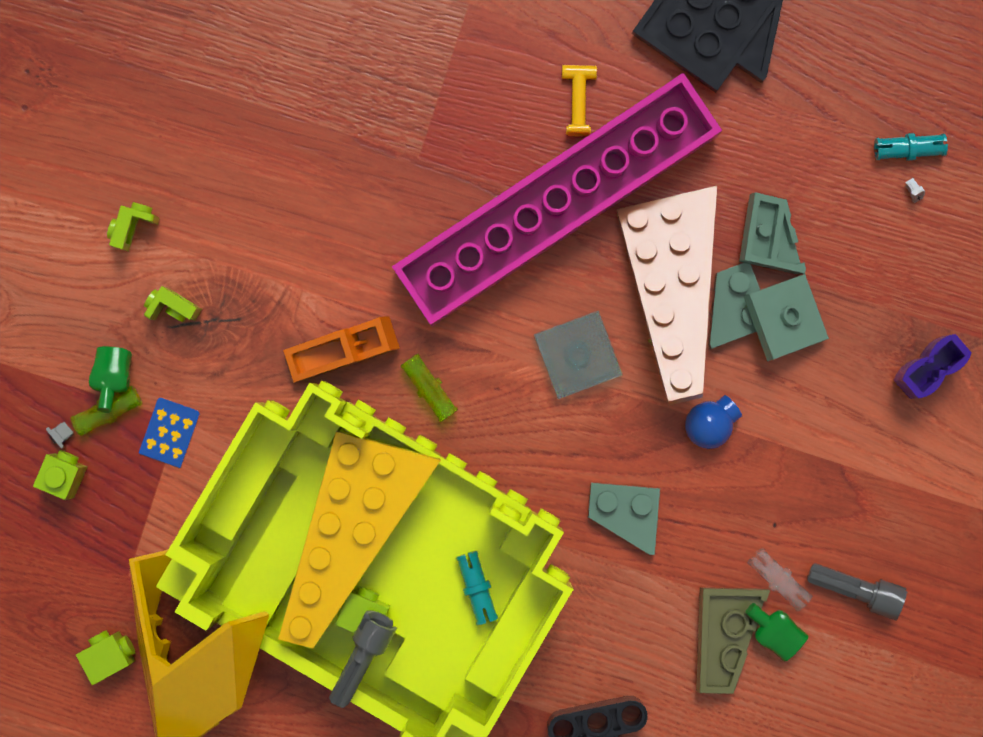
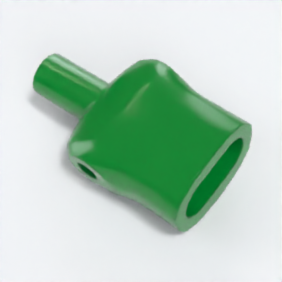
(110, 374)
(777, 632)

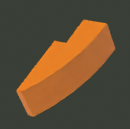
(341, 348)

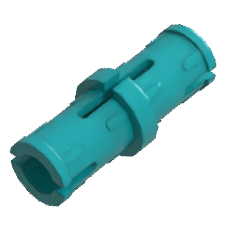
(910, 146)
(477, 588)

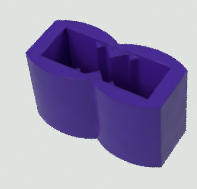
(926, 374)

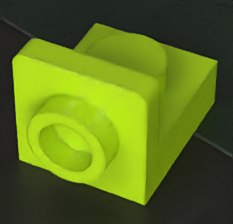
(178, 306)

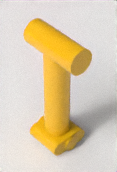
(578, 74)

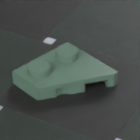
(770, 236)
(729, 309)
(627, 512)

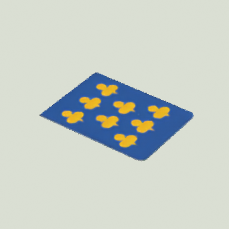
(169, 432)

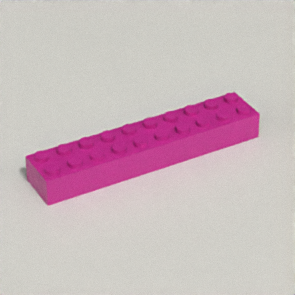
(557, 199)

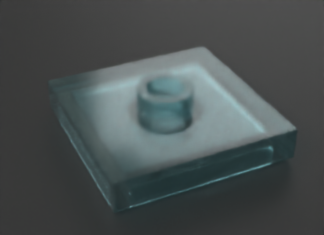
(578, 354)

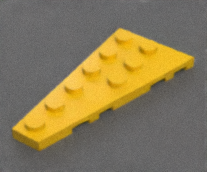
(356, 510)

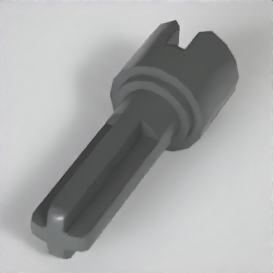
(881, 597)
(370, 640)

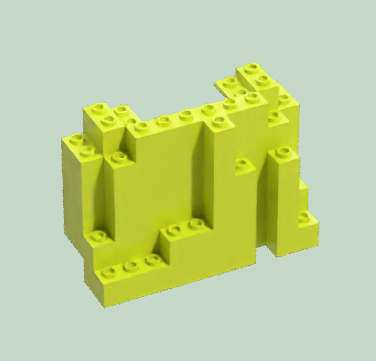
(440, 667)

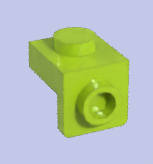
(123, 228)

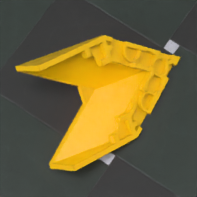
(204, 682)

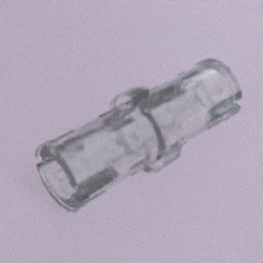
(780, 579)

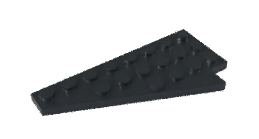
(713, 36)

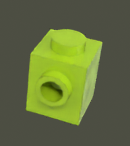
(60, 475)
(355, 607)
(106, 655)

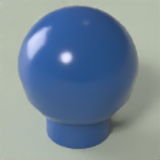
(712, 422)

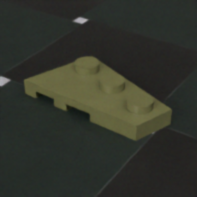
(724, 636)

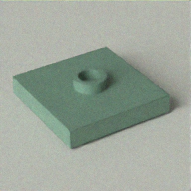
(786, 317)

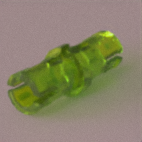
(429, 387)
(92, 418)

